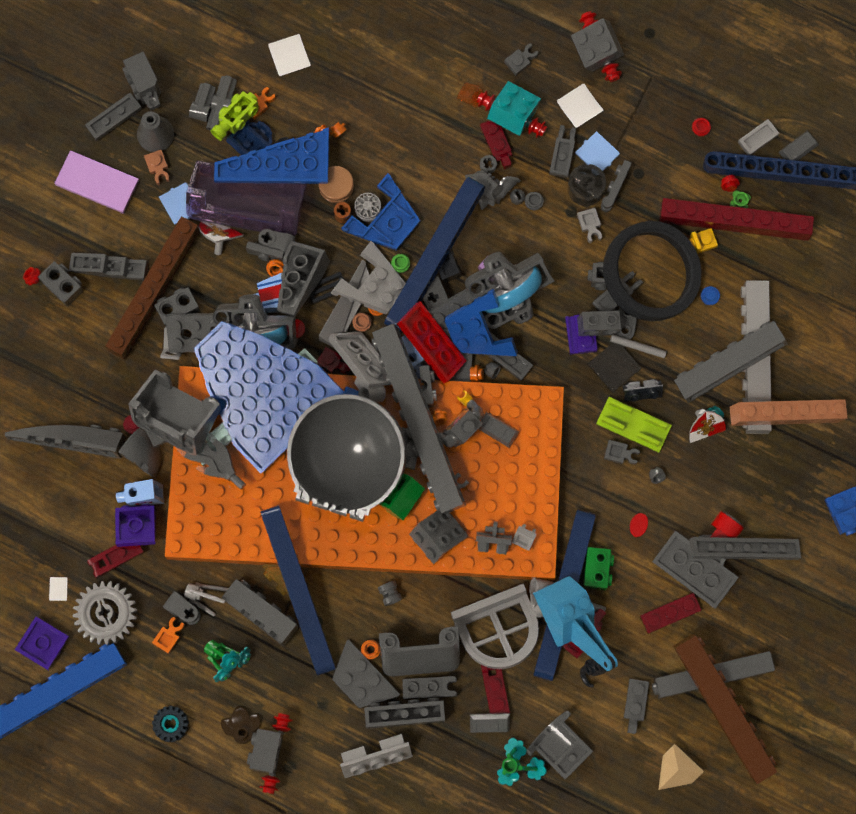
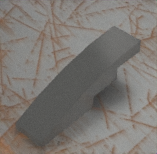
(108, 266)

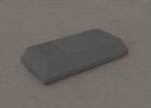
(799, 147)
(498, 430)
(490, 722)

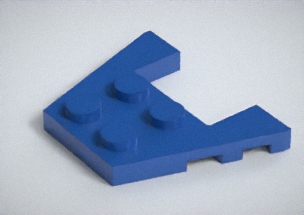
(392, 224)
(471, 332)

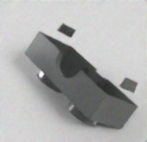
(427, 378)

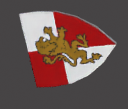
(217, 234)
(706, 425)

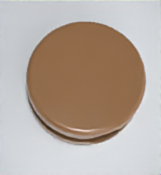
(339, 185)

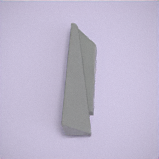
(345, 310)

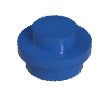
(710, 295)

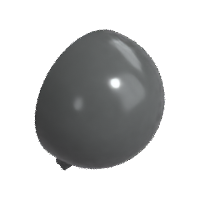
(346, 455)

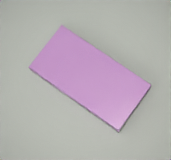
(96, 182)

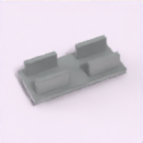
(358, 762)

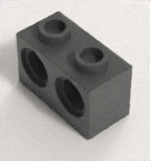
(58, 286)
(174, 302)
(599, 323)

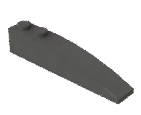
(74, 438)

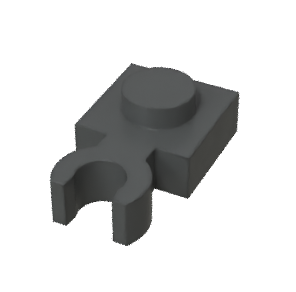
(519, 61)
(617, 452)

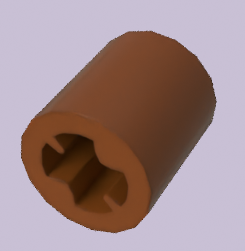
(342, 206)

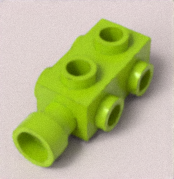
(233, 117)

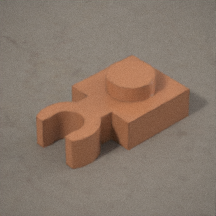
(156, 164)

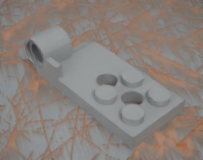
(363, 362)

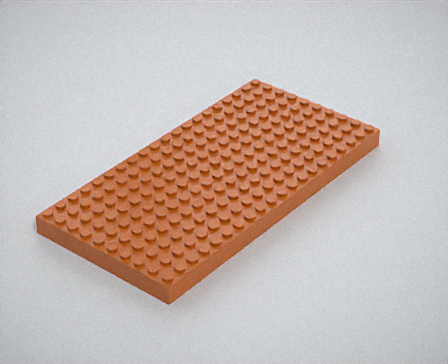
(506, 485)

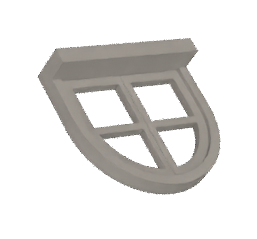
(490, 607)

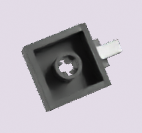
(142, 80)

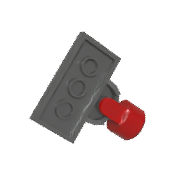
(701, 575)

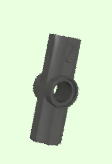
(220, 99)

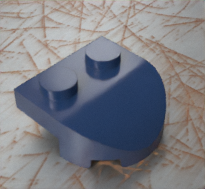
(252, 137)

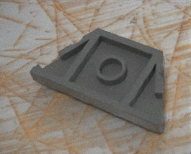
(361, 679)

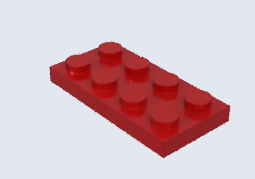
(431, 342)

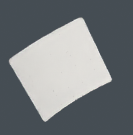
(289, 55)
(579, 105)

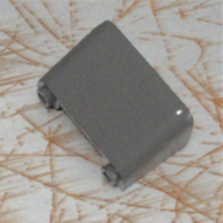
(173, 413)
(420, 659)

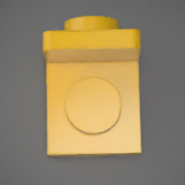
(703, 240)

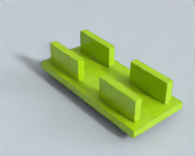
(633, 424)

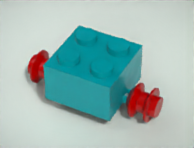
(513, 109)

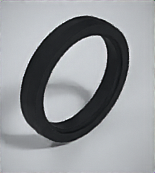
(689, 257)

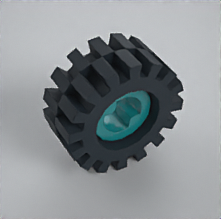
(170, 734)

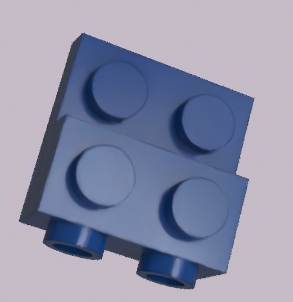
(843, 511)

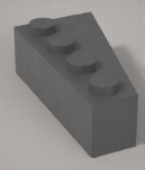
(260, 612)

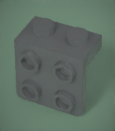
(438, 535)

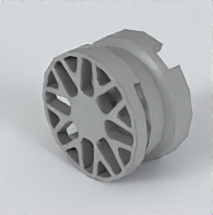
(367, 207)

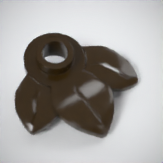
(240, 722)

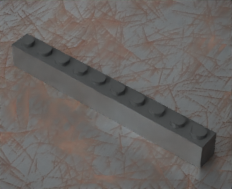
(418, 418)

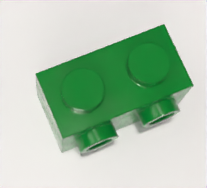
(403, 497)
(597, 568)

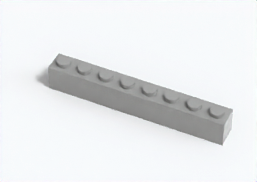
(758, 376)

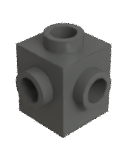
(597, 270)

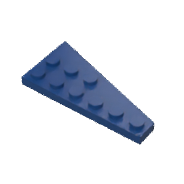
(289, 161)

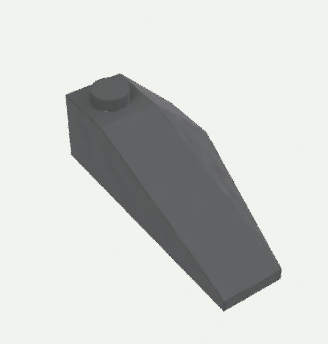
(300, 275)

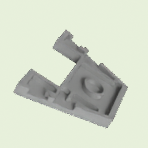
(380, 287)

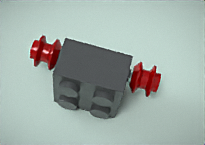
(598, 46)
(267, 751)

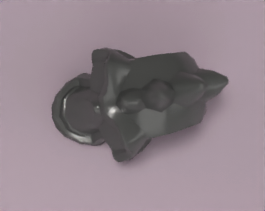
(495, 189)

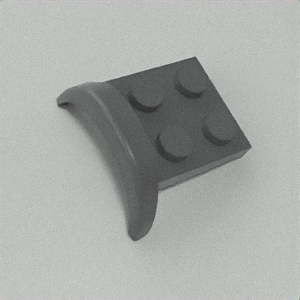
(560, 746)

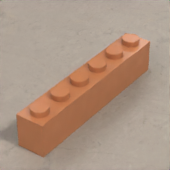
(788, 412)

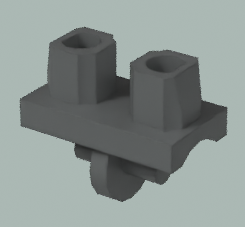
(502, 541)

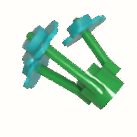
(229, 660)
(511, 765)

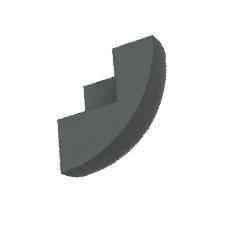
(142, 453)

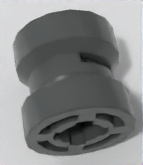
(390, 593)

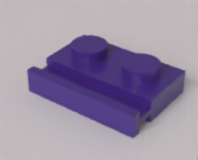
(577, 343)

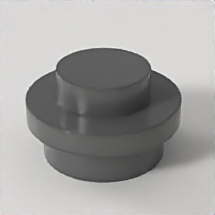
(534, 201)

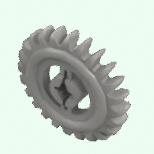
(112, 630)

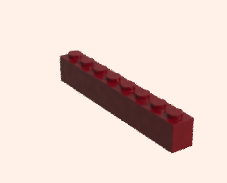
(736, 219)

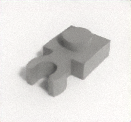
(589, 222)

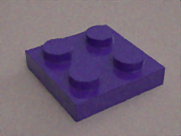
(42, 643)

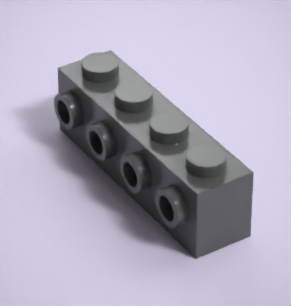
(404, 714)

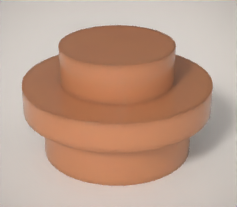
(361, 322)

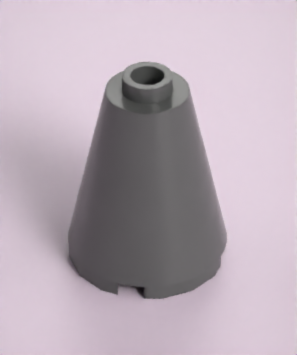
(155, 132)

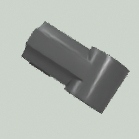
(200, 108)

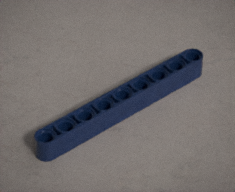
(778, 174)
(437, 250)
(571, 567)
(298, 590)

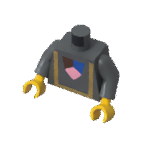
(464, 424)

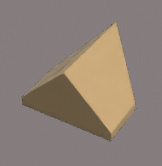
(677, 769)

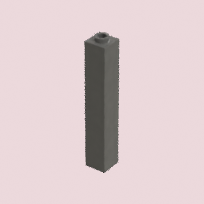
(732, 670)

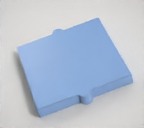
(597, 152)
(175, 202)

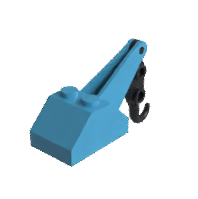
(571, 618)

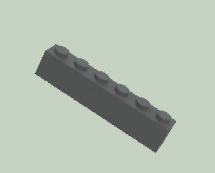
(730, 361)

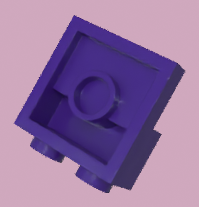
(135, 525)

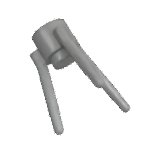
(194, 593)

